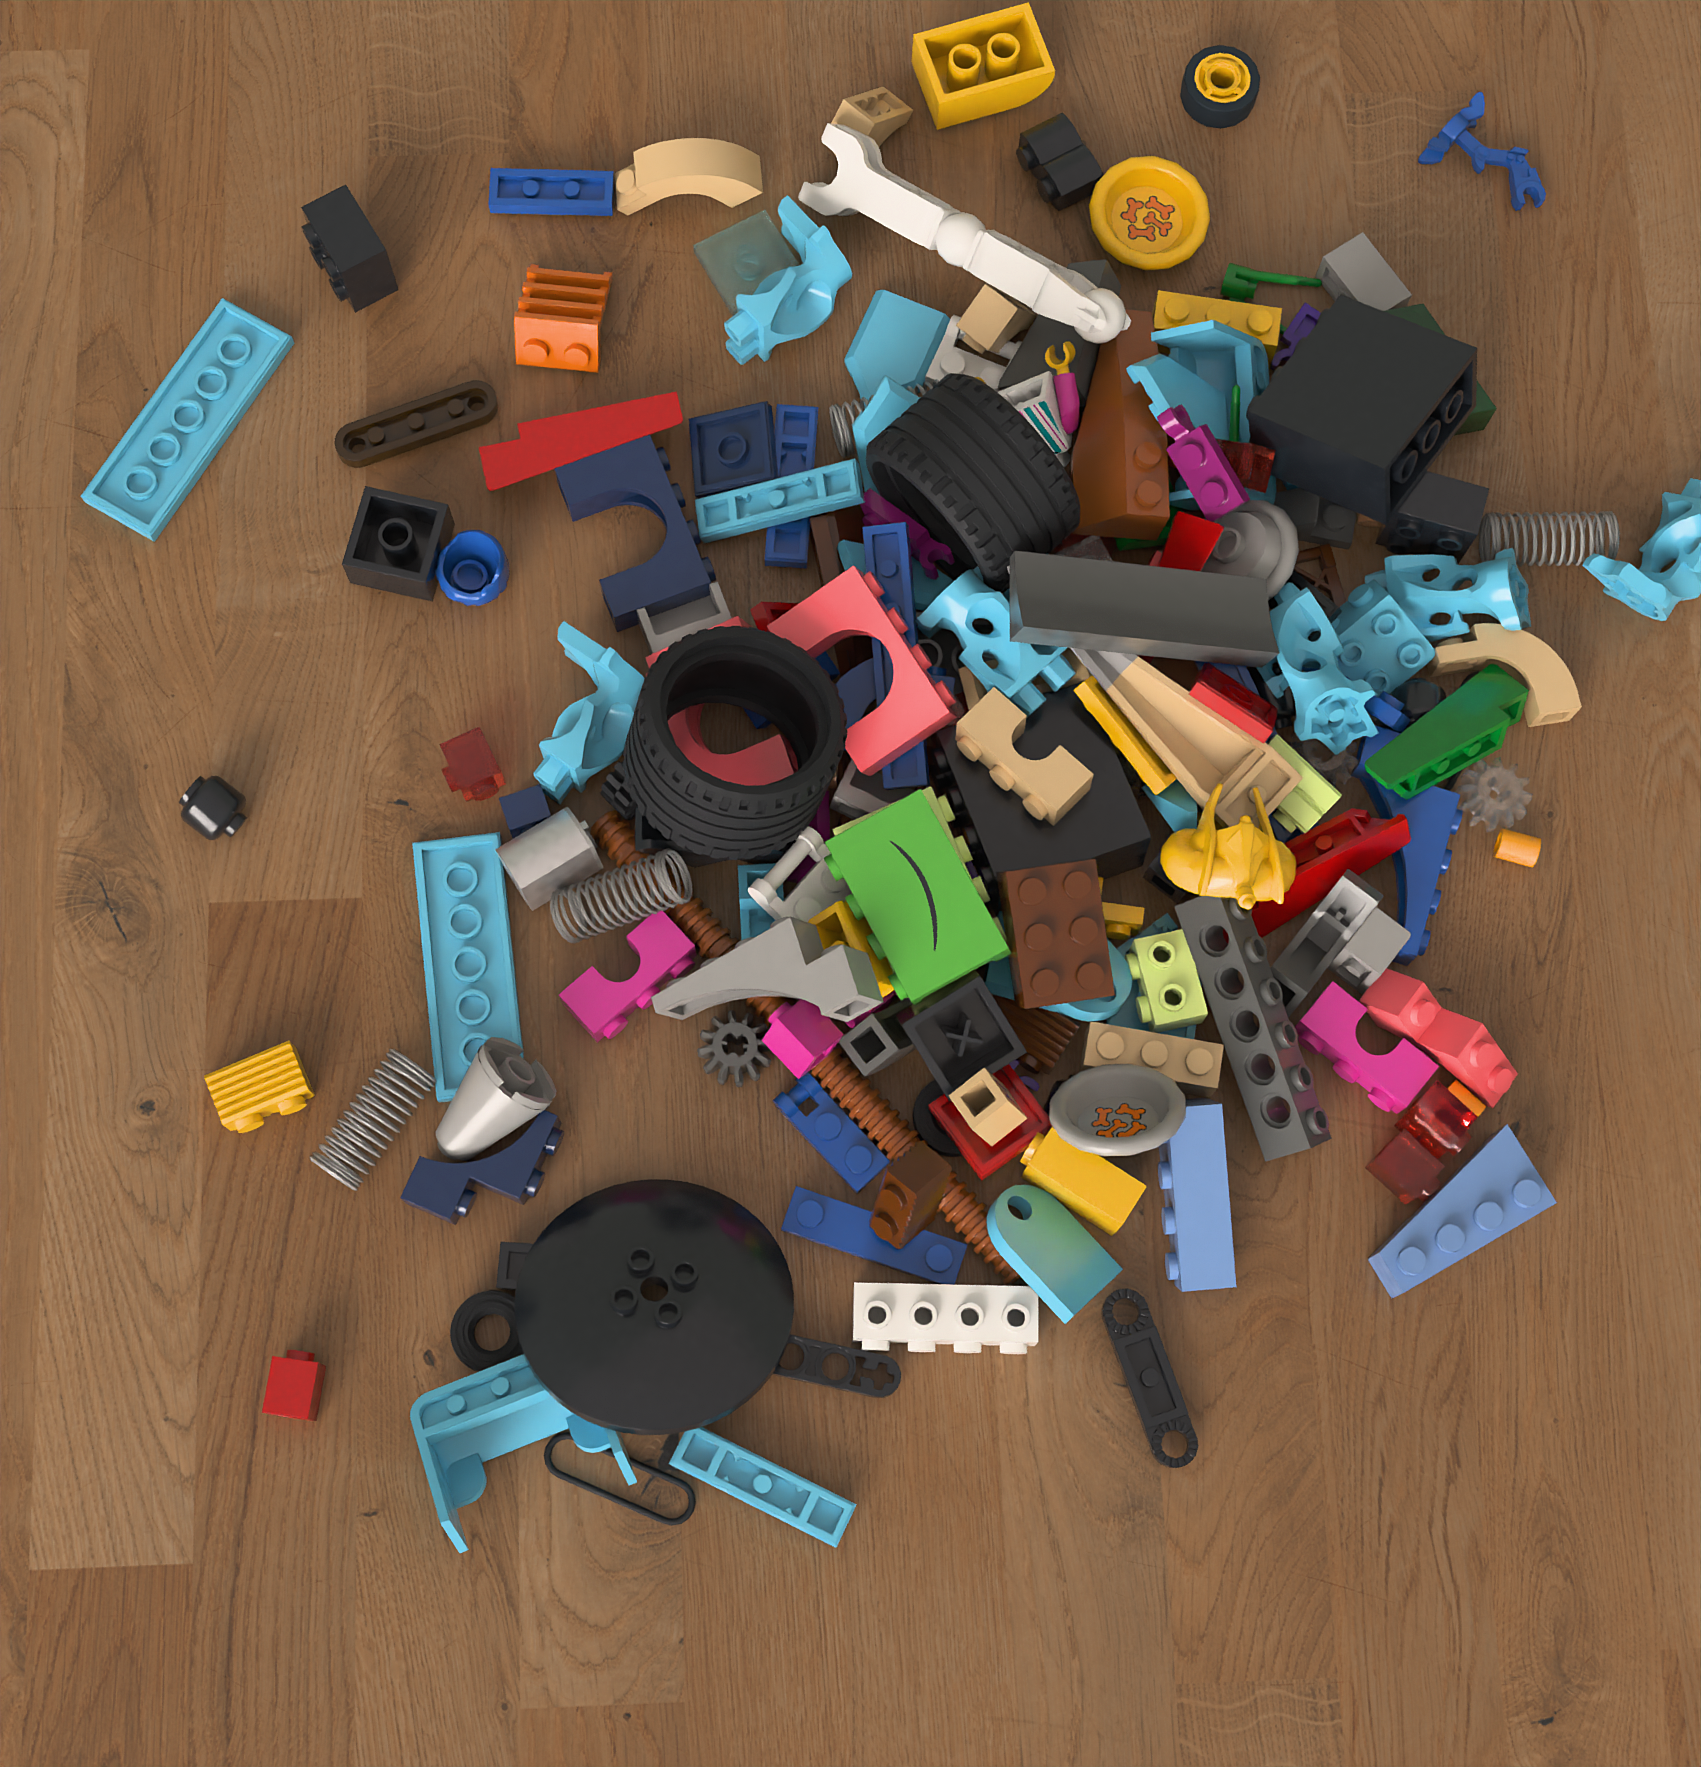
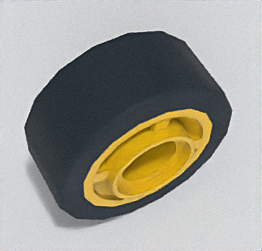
(1222, 67)

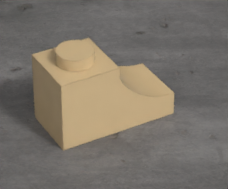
(873, 113)
(993, 320)

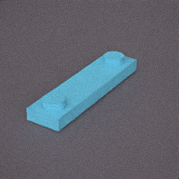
(779, 501)
(763, 1484)

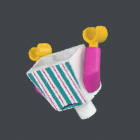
(1050, 402)

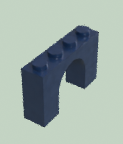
(638, 477)

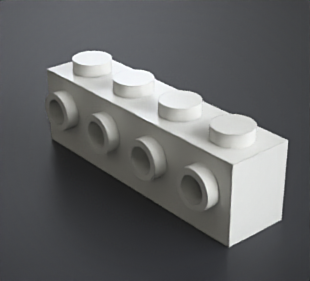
(945, 1315)

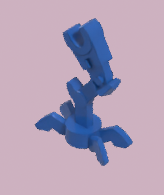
(1521, 176)

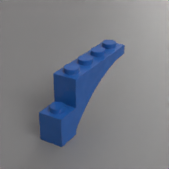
(1417, 865)

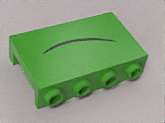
(914, 898)

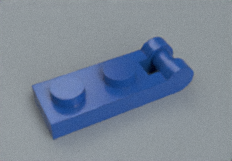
(832, 1133)

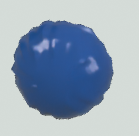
(473, 568)

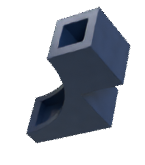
(513, 1173)

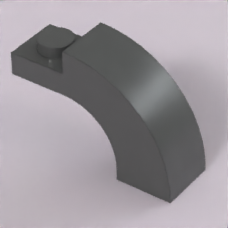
(878, 1040)

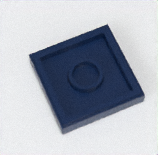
(733, 449)

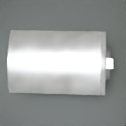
(550, 857)

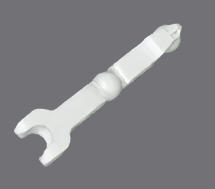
(960, 238)

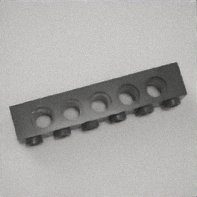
(1245, 1043)

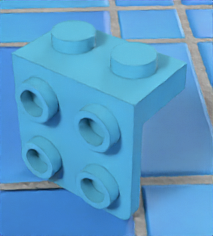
(1379, 640)

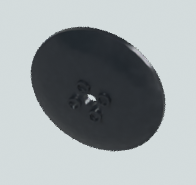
(665, 1360)

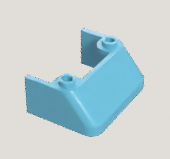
(1223, 360)
(484, 1419)

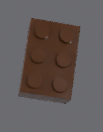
(1055, 933)

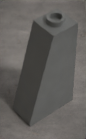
(1045, 332)

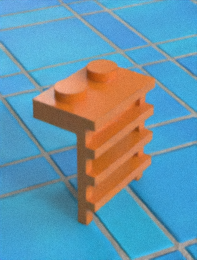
(561, 319)

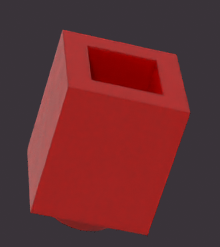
(294, 1386)

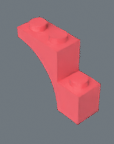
(1454, 1041)

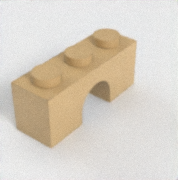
(1045, 785)
(1187, 1061)

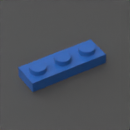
(551, 192)

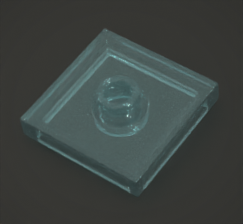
(743, 257)

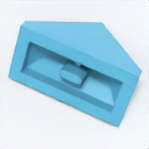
(1175, 806)

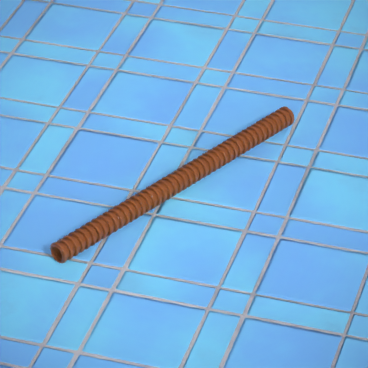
(834, 1070)

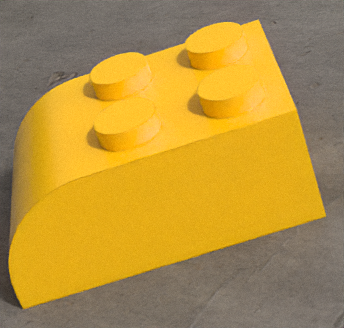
(982, 65)

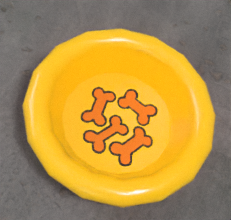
(1149, 213)

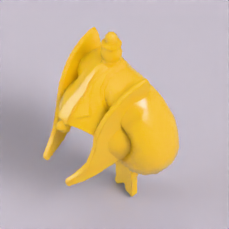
(1232, 860)

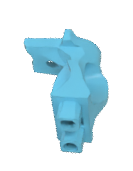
(791, 299)
(1674, 539)
(1495, 590)
(1018, 662)
(1319, 693)
(594, 729)

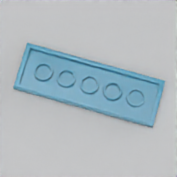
(187, 419)
(465, 952)

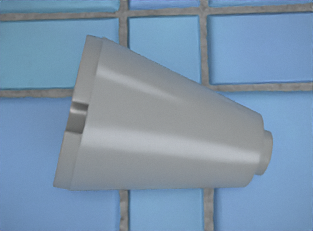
(493, 1099)

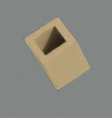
(987, 1106)

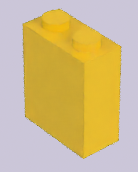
(1081, 1181)

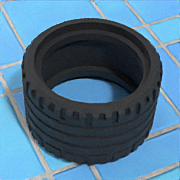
(974, 478)
(749, 672)

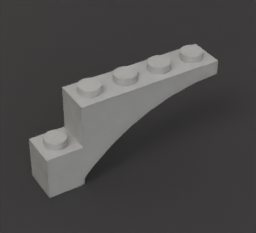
(778, 963)

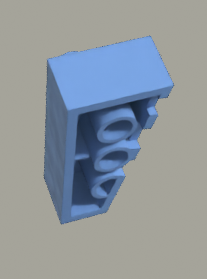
(1197, 1201)
(1475, 1206)

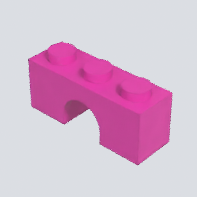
(604, 1004)
(806, 1037)
(1389, 1078)

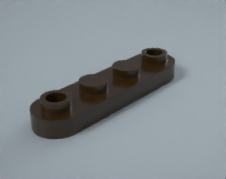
(416, 423)

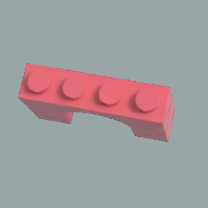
(914, 704)
(756, 765)

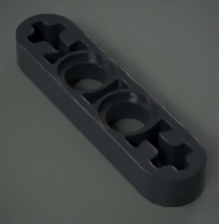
(812, 1372)

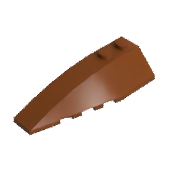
(1120, 446)

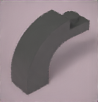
(1323, 937)

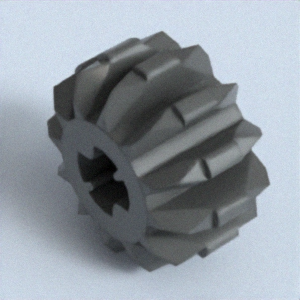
(732, 1063)

